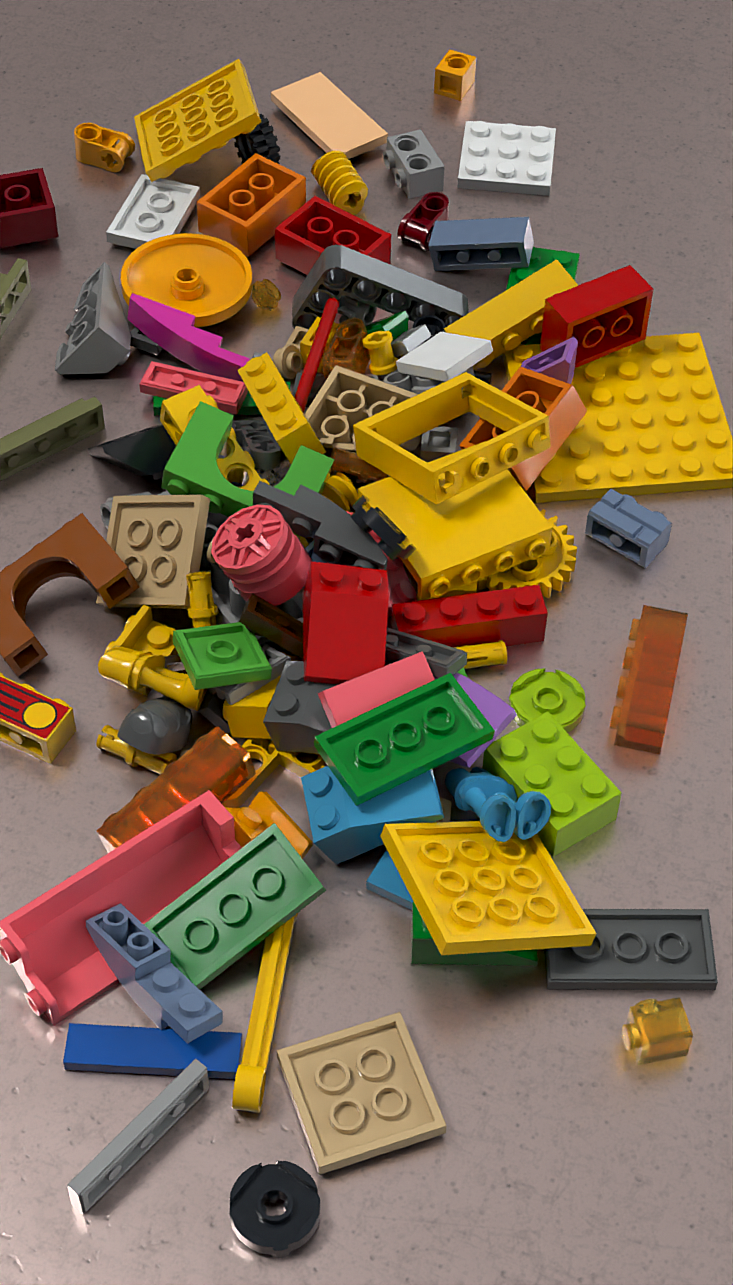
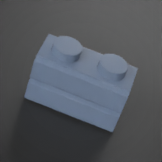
(628, 527)

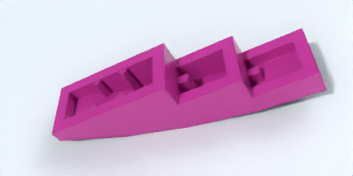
(177, 335)

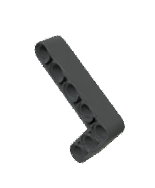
(376, 283)

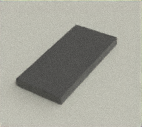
(638, 952)

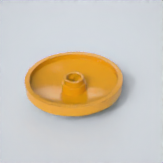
(191, 275)

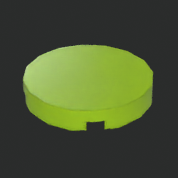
(551, 692)

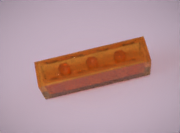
(650, 680)
(211, 764)

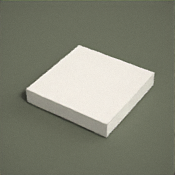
(444, 356)

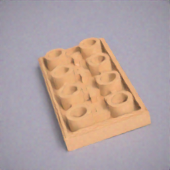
(329, 116)

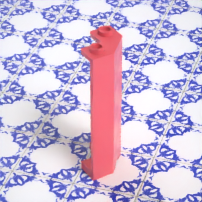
(145, 874)

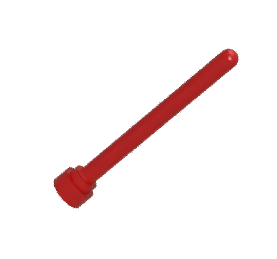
(316, 352)

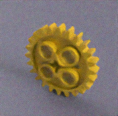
(547, 571)

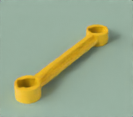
(251, 1073)

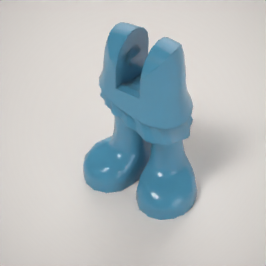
(496, 803)

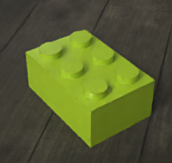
(549, 761)

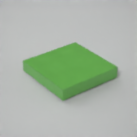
(221, 655)

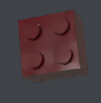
(26, 208)

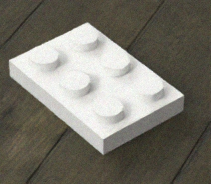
(152, 211)

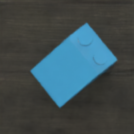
(349, 830)

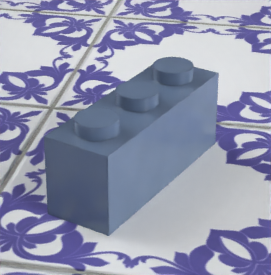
(481, 244)

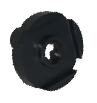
(384, 527)
(277, 1233)

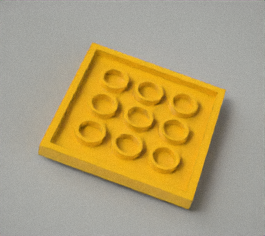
(196, 120)
(484, 890)

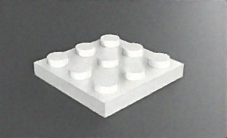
(507, 158)

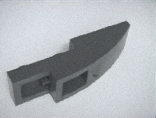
(335, 533)

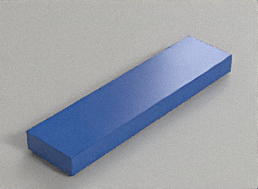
(149, 1050)

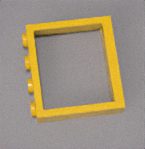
(381, 434)

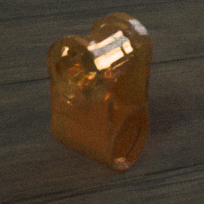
(347, 348)

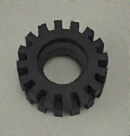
(258, 141)

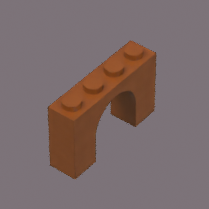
(69, 552)

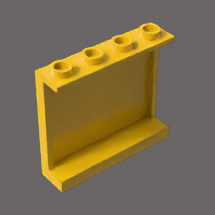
(465, 535)

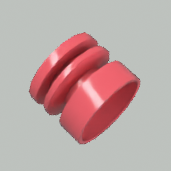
(261, 554)

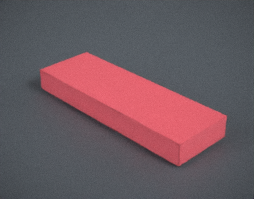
(169, 381)
(375, 688)

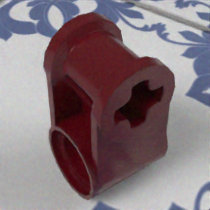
(419, 222)

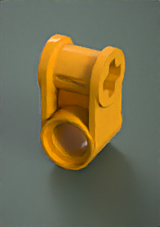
(99, 146)

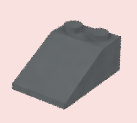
(296, 711)

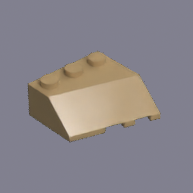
(348, 400)

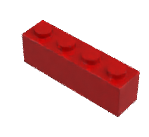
(476, 618)

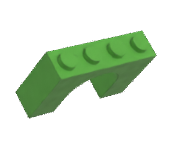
(195, 468)

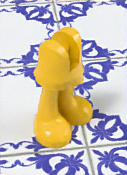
(143, 669)

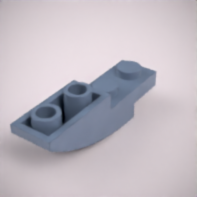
(149, 977)

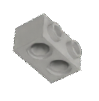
(414, 164)

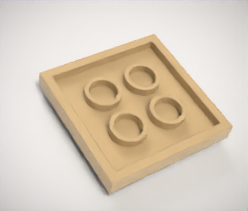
(160, 545)
(360, 1092)

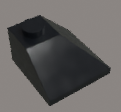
(139, 452)

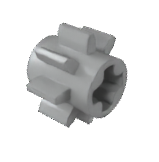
(354, 308)

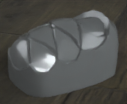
(157, 726)

